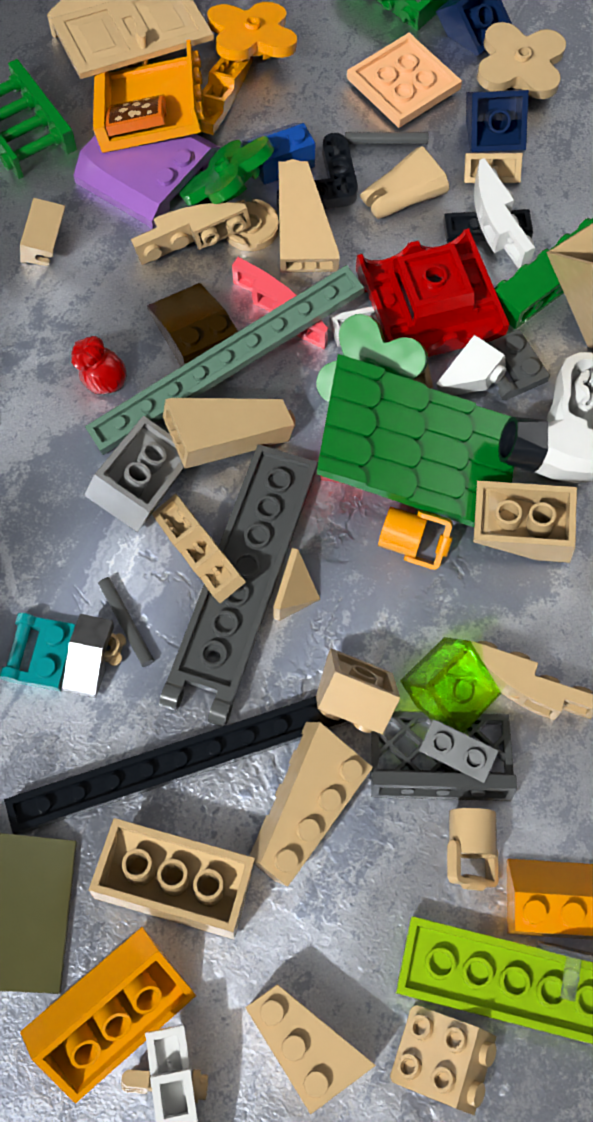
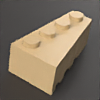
(307, 803)

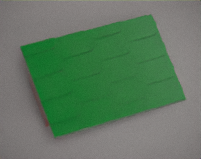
(409, 441)

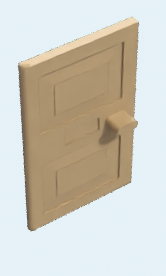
(128, 33)

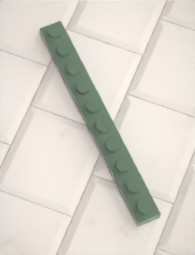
(228, 356)

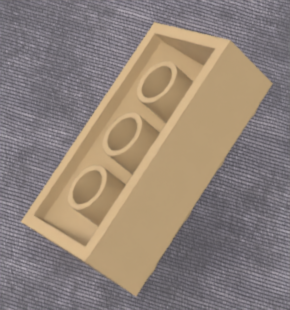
(172, 878)

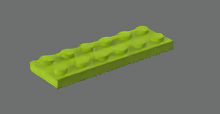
(494, 979)

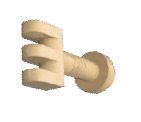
(139, 1082)

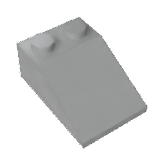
(136, 474)

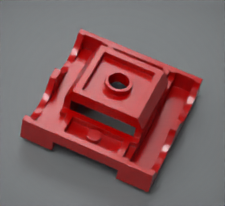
(444, 311)

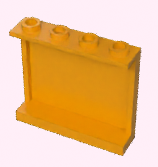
(176, 78)

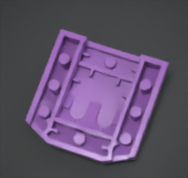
(144, 176)

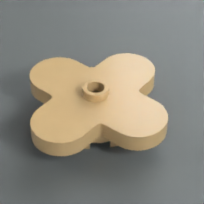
(521, 60)

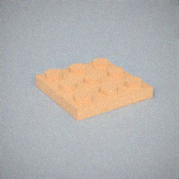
(404, 80)

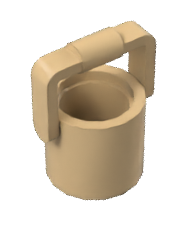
(472, 837)

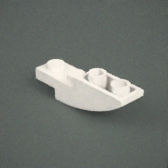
(493, 210)
(171, 1075)

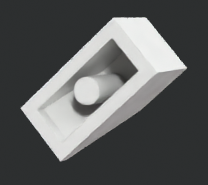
(473, 369)

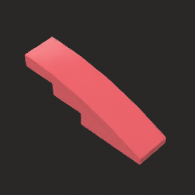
(270, 294)

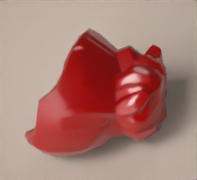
(98, 366)

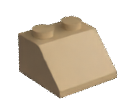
(357, 692)

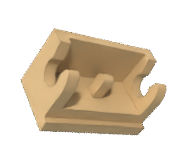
(41, 232)

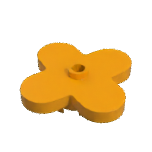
(251, 31)

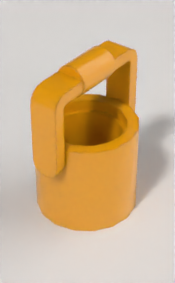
(404, 532)

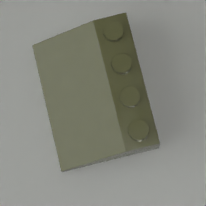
(34, 911)

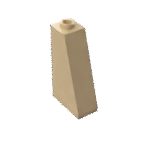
(304, 227)
(225, 427)

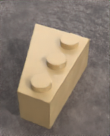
(306, 1048)

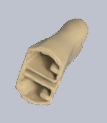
(408, 183)

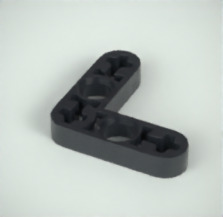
(331, 187)

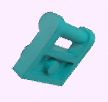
(49, 654)

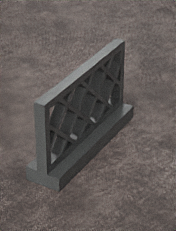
(435, 783)

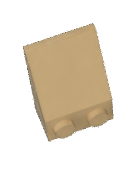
(527, 519)

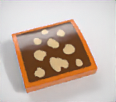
(136, 115)

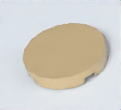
(263, 227)

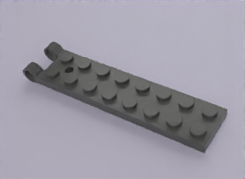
(256, 546)

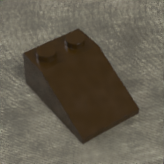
(191, 322)

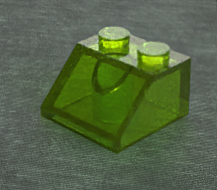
(451, 684)

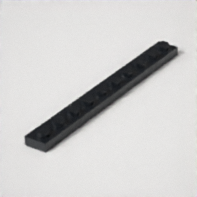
(163, 766)

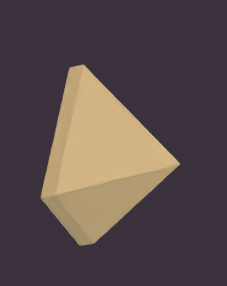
(505, 163)
(295, 588)

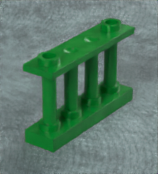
(45, 116)

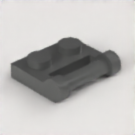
(521, 365)

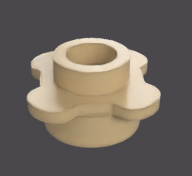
(113, 655)

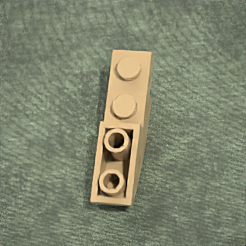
(199, 224)
(542, 695)

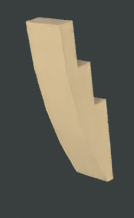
(198, 548)

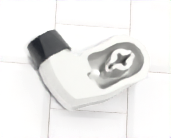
(564, 441)

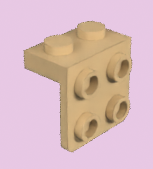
(444, 1059)

